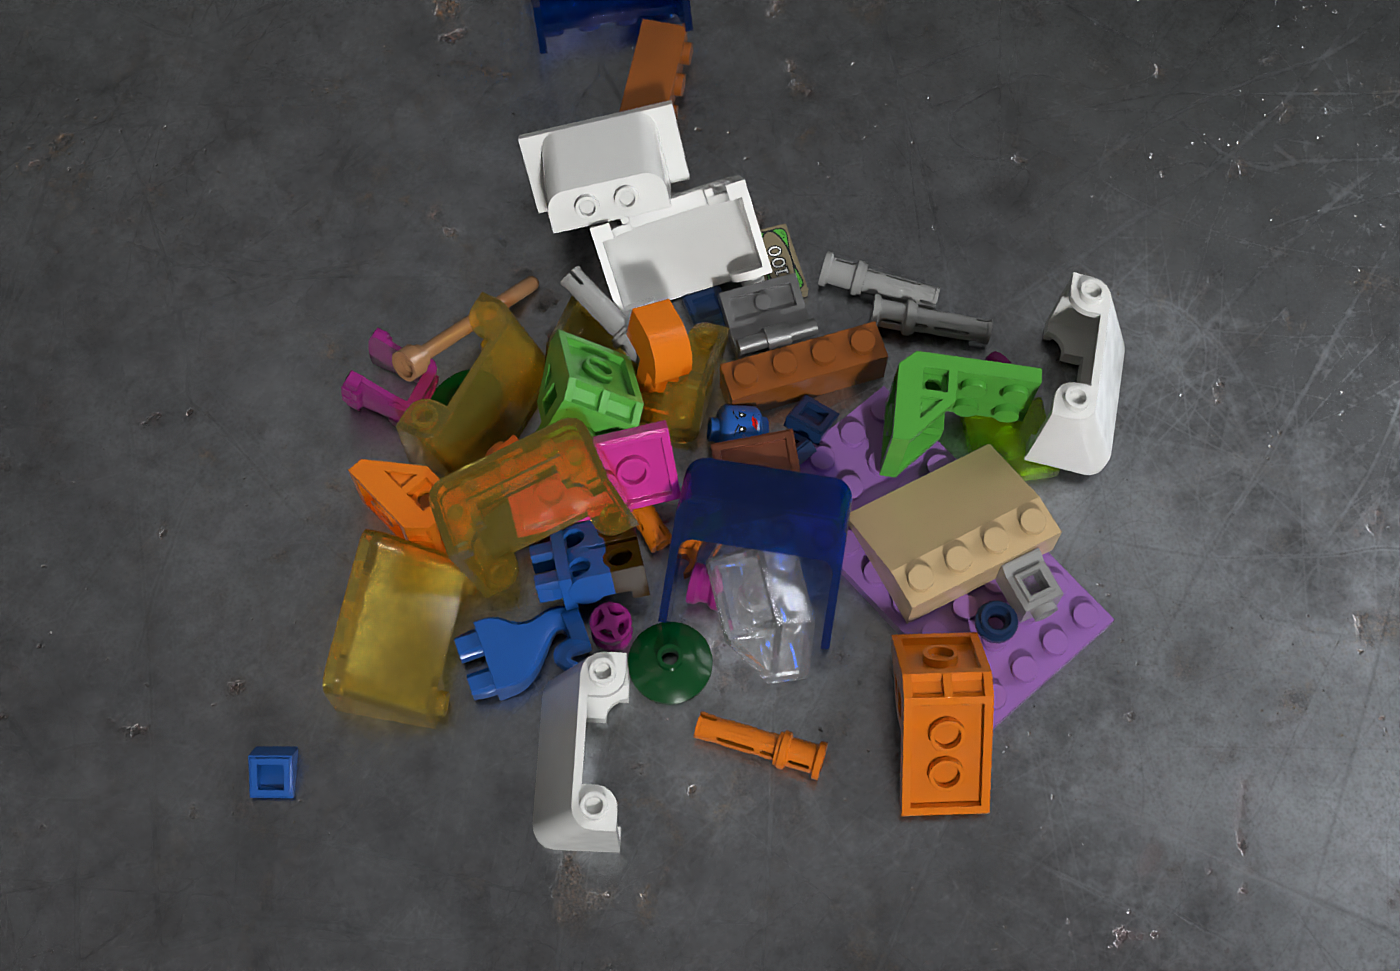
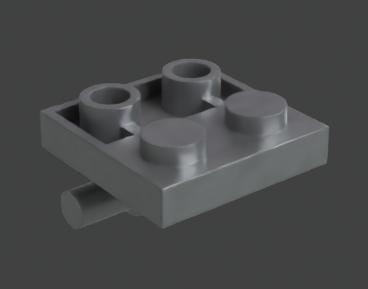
(766, 316)

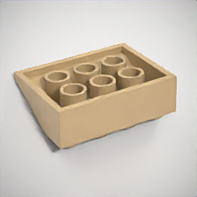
(952, 530)

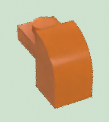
(660, 344)

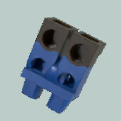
(588, 565)

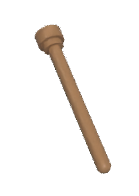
(414, 360)

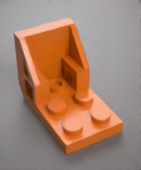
(401, 496)
(944, 722)

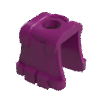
(361, 392)

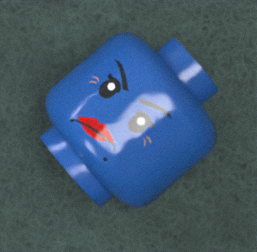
(735, 423)

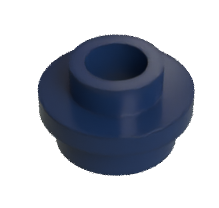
(1001, 611)

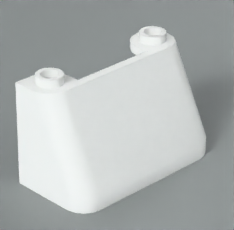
(683, 249)
(1082, 412)
(565, 810)

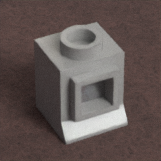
(1029, 586)

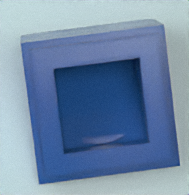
(273, 771)

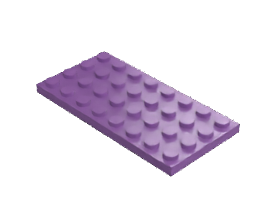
(1035, 651)

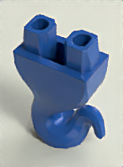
(519, 650)

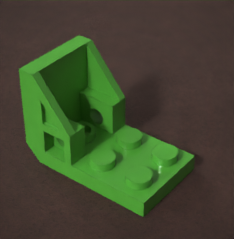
(938, 383)
(588, 385)

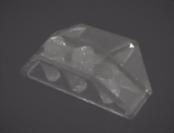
(764, 610)

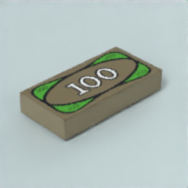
(782, 255)

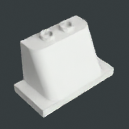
(605, 166)

